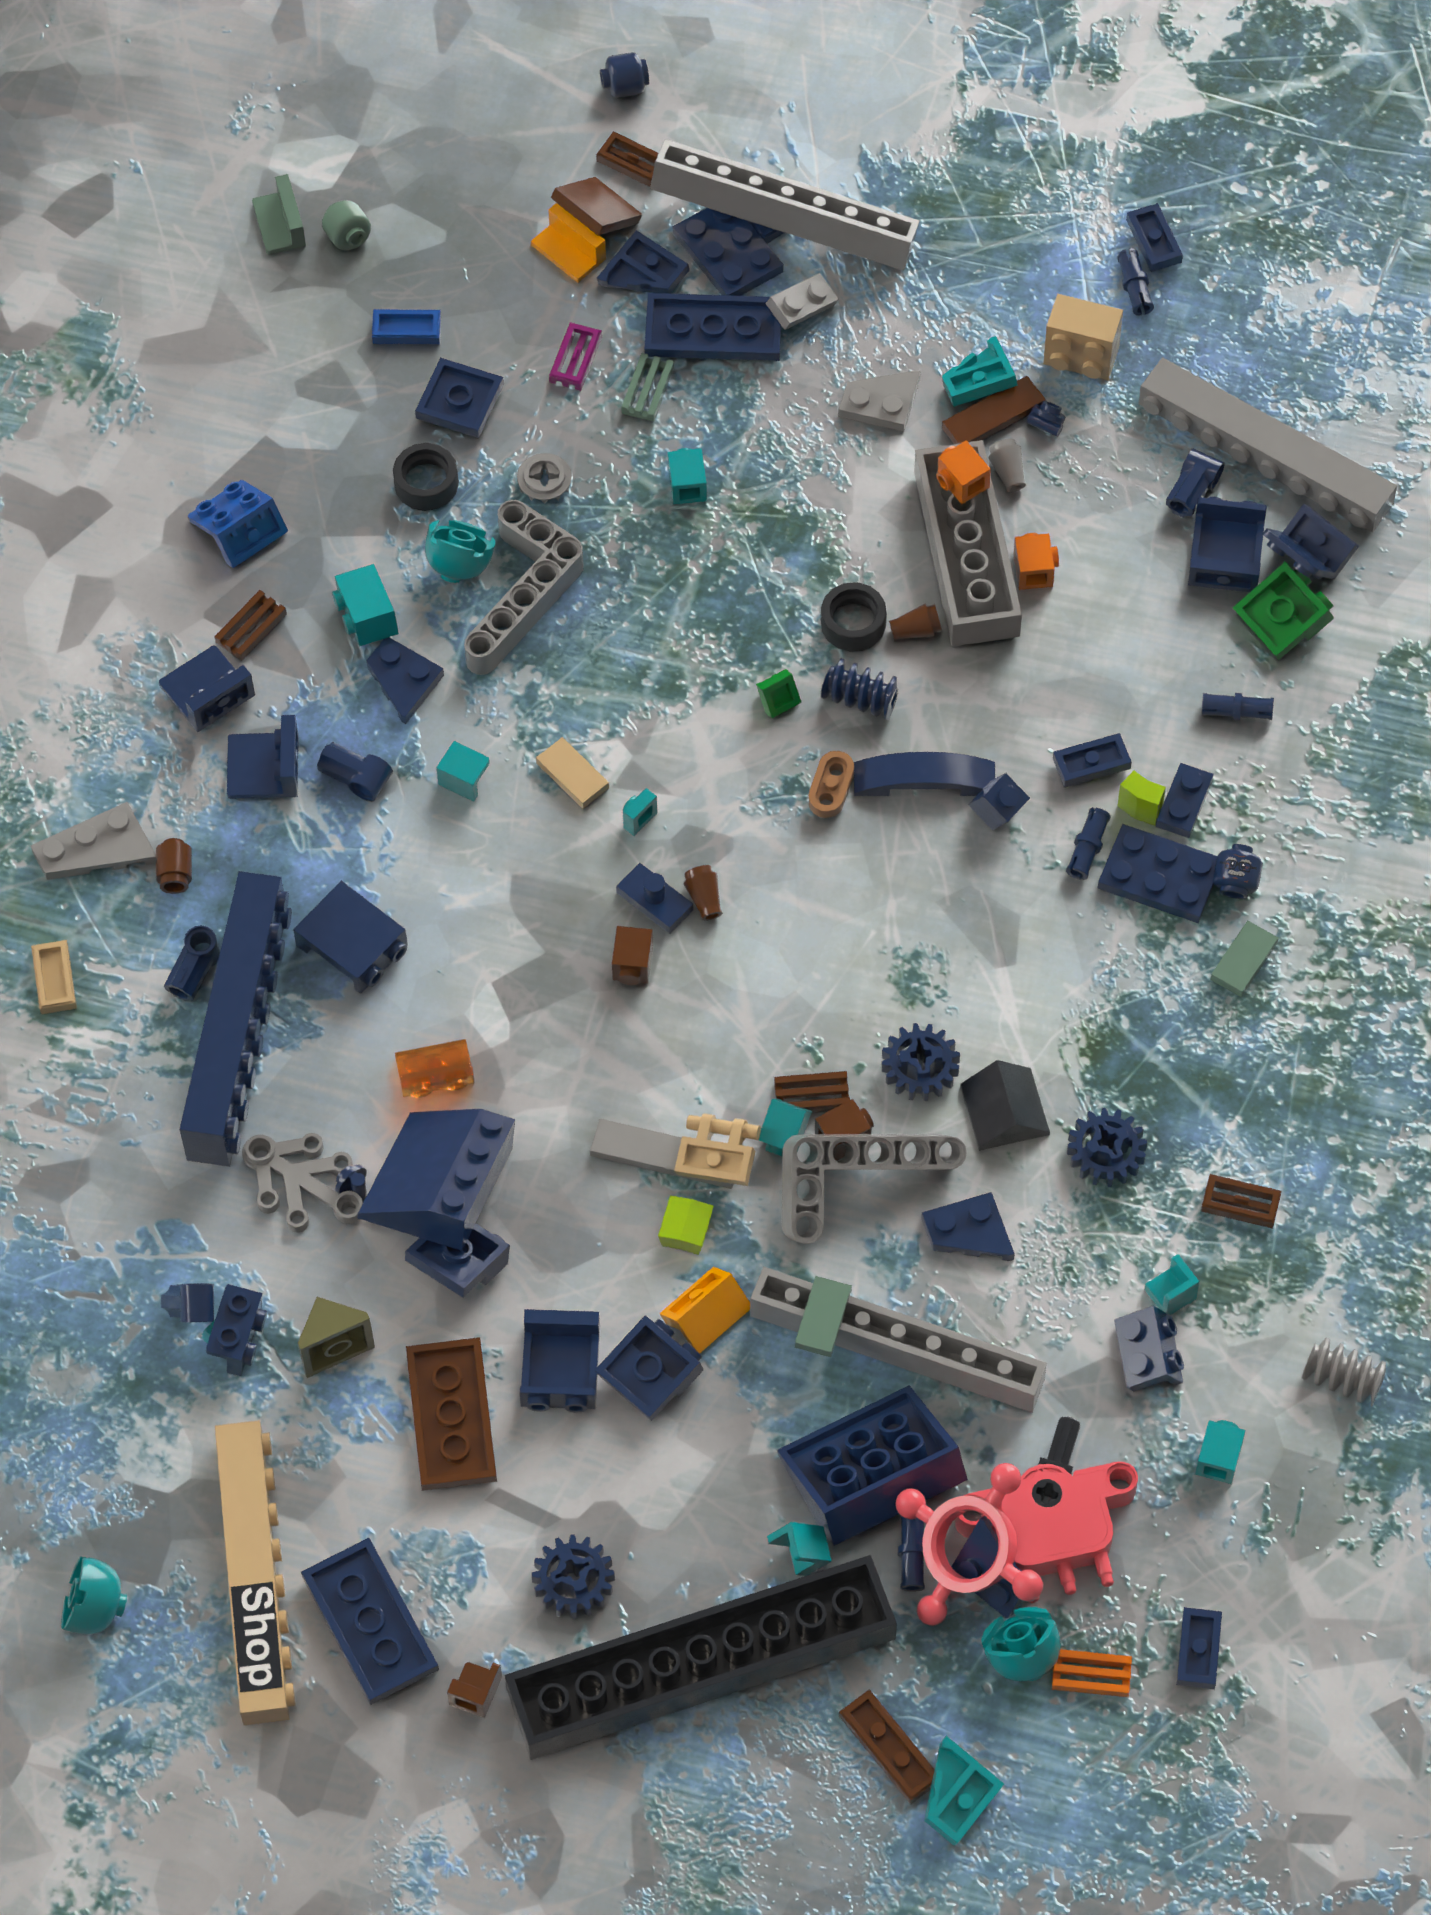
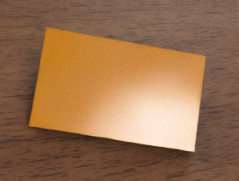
(570, 244)
(707, 1308)

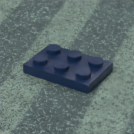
(728, 251)
(1159, 873)

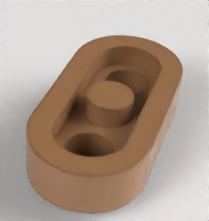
(831, 787)

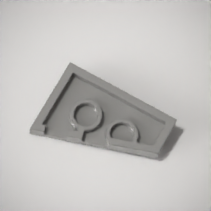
(96, 843)

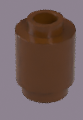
(173, 865)

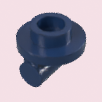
(1047, 418)
(352, 1179)

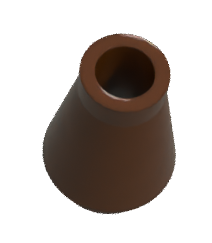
(917, 623)
(704, 890)

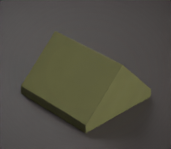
(333, 1336)

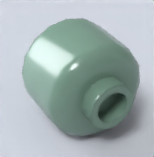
(346, 225)

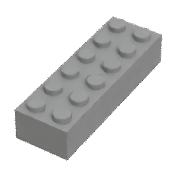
(968, 556)

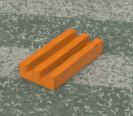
(1092, 1672)

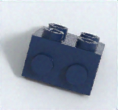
(1313, 544)

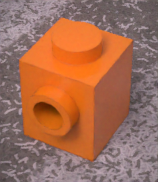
(963, 472)
(1035, 561)

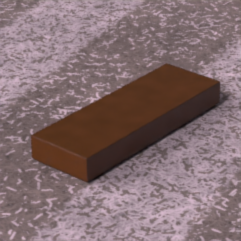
(993, 413)
(888, 1746)

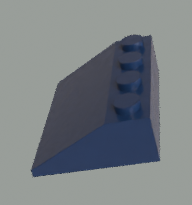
(440, 1174)
(866, 1459)

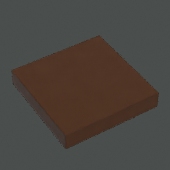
(596, 205)

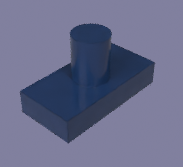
(654, 898)

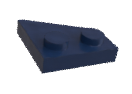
(643, 267)
(403, 676)
(969, 1228)
(977, 1558)

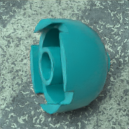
(458, 550)
(92, 1598)
(1022, 1645)

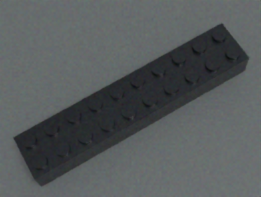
(700, 1657)

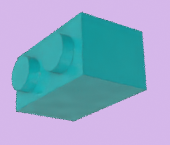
(365, 605)

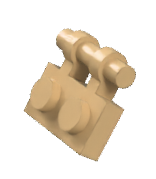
(713, 1159)

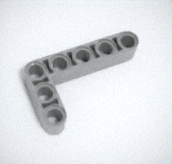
(529, 588)
(855, 1158)

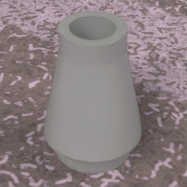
(1008, 463)

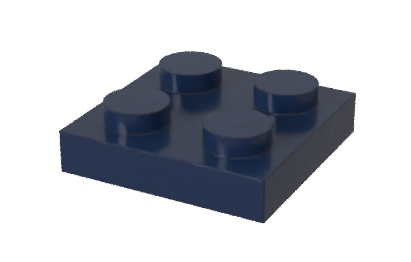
(459, 397)

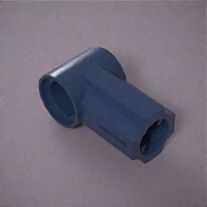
(1196, 477)
(362, 774)
(191, 964)
(190, 1302)

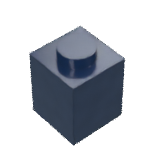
(999, 801)

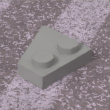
(881, 400)

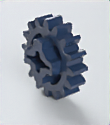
(933, 1052)
(1101, 1160)
(585, 1568)

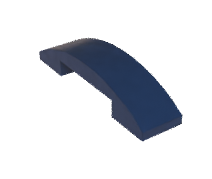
(922, 771)

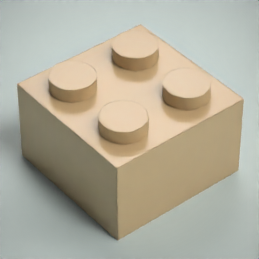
(1082, 337)

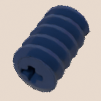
(860, 688)

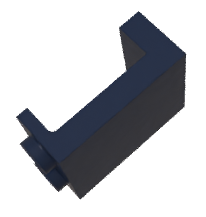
(1227, 544)
(352, 936)
(560, 1360)

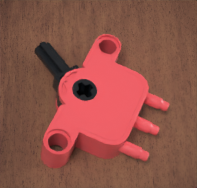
(1075, 1523)

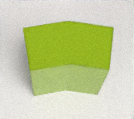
(1141, 798)
(685, 1224)

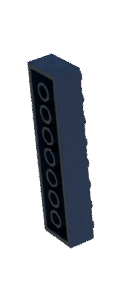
(235, 1019)

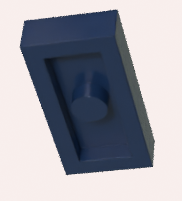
(1154, 237)
(1092, 760)
(1184, 800)
(1199, 1648)

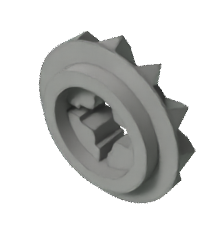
(530, 475)

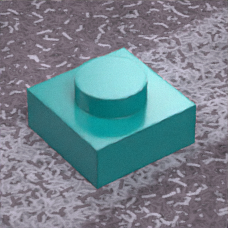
(639, 811)

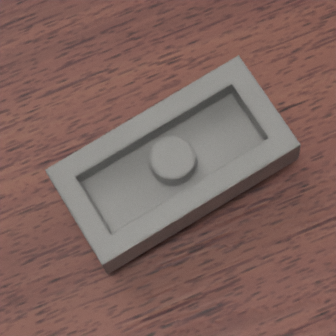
(802, 301)

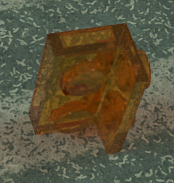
(434, 1068)

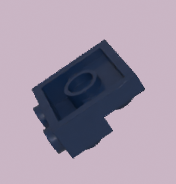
(462, 1270)
(650, 1367)

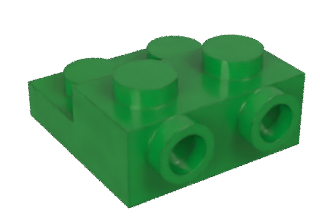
(1284, 610)

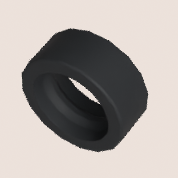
(429, 498)
(857, 639)

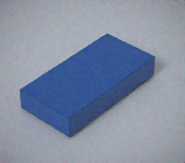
(406, 326)

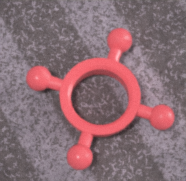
(912, 1504)

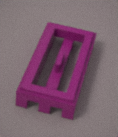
(568, 378)

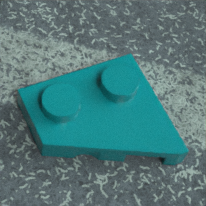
(979, 375)
(958, 1791)

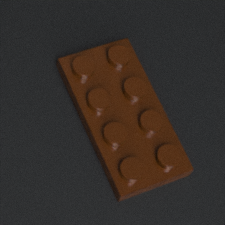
(451, 1414)

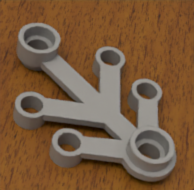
(298, 1176)

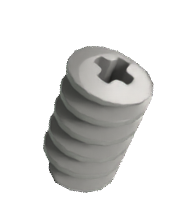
(1345, 1371)

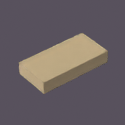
(572, 772)
(53, 977)

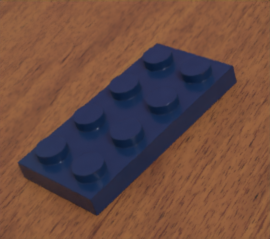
(711, 327)
(369, 1621)

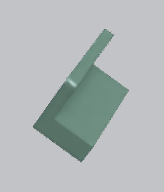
(279, 218)

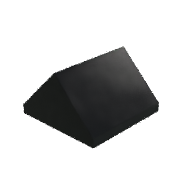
(1004, 1105)

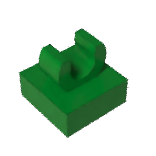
(778, 693)

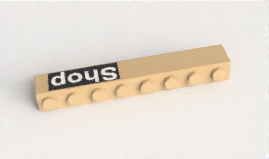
(252, 1573)

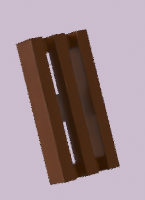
(627, 162)
(250, 619)
(784, 1083)
(1237, 1213)

